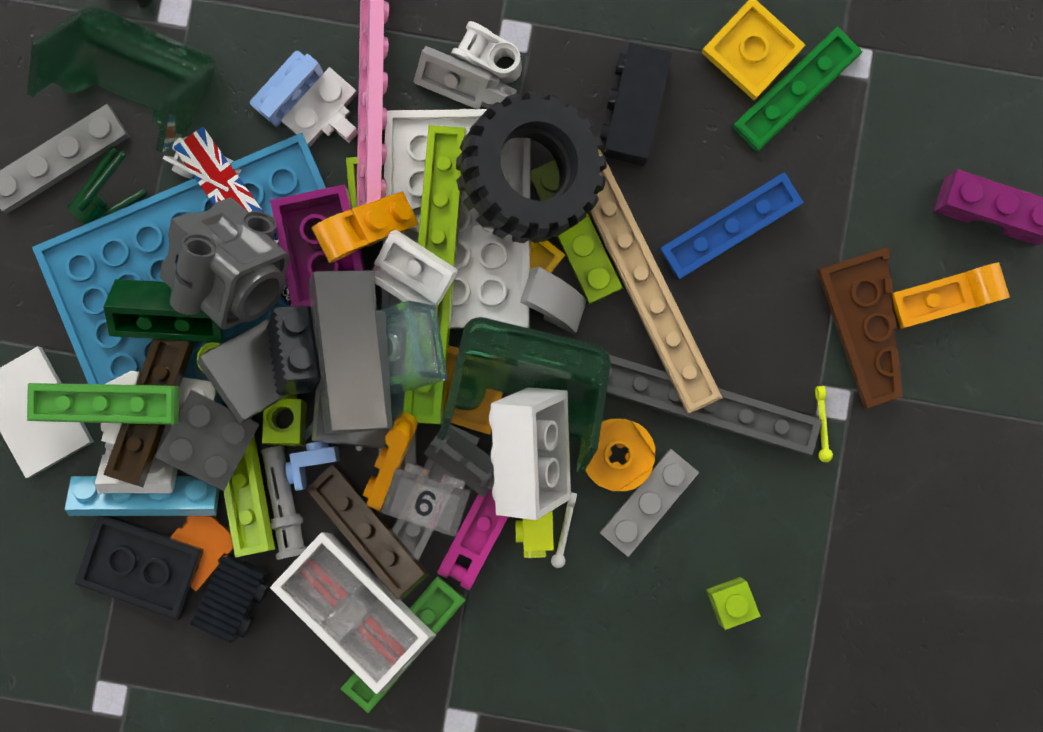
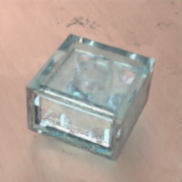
(413, 346)

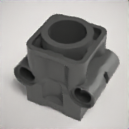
(224, 264)

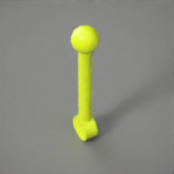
(825, 454)

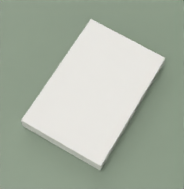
(34, 443)

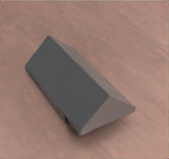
(350, 351)

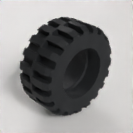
(566, 139)

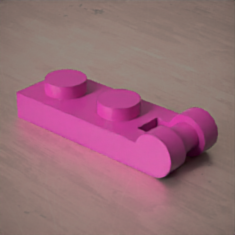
(473, 541)

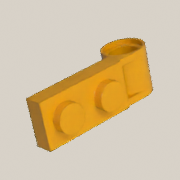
(364, 226)
(950, 295)

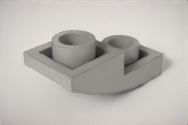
(554, 298)

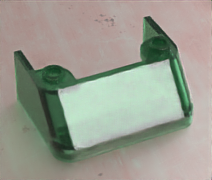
(126, 60)
(519, 357)

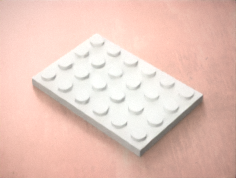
(489, 268)

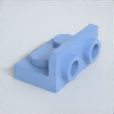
(286, 87)

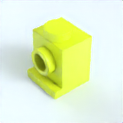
(535, 535)

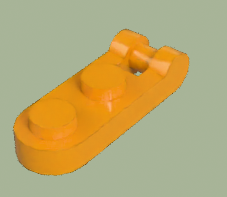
(398, 441)

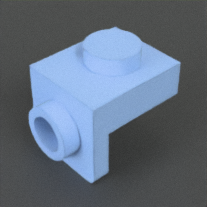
(316, 454)

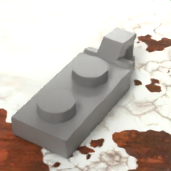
(459, 80)

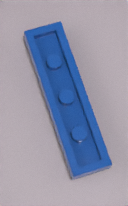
(731, 226)

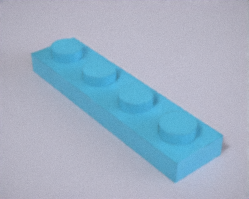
(188, 498)

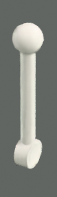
(558, 559)

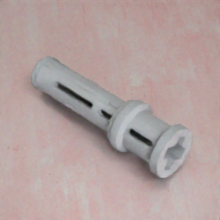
(286, 521)

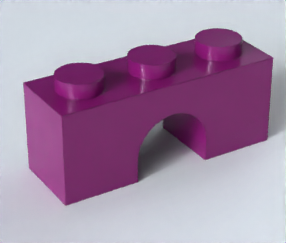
(981, 199)

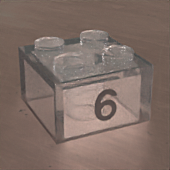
(426, 499)

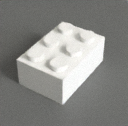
(530, 452)

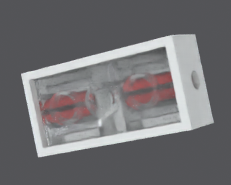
(353, 612)

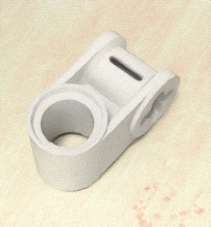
(484, 49)

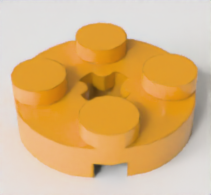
(639, 456)

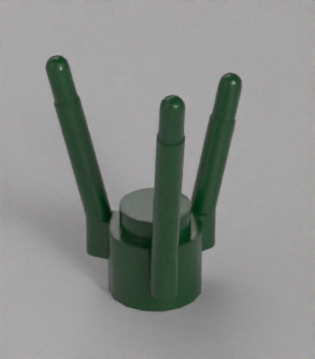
(88, 203)

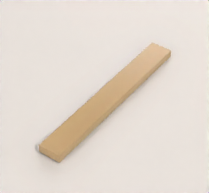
(652, 298)

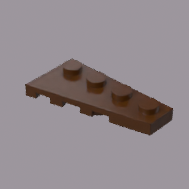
(864, 318)

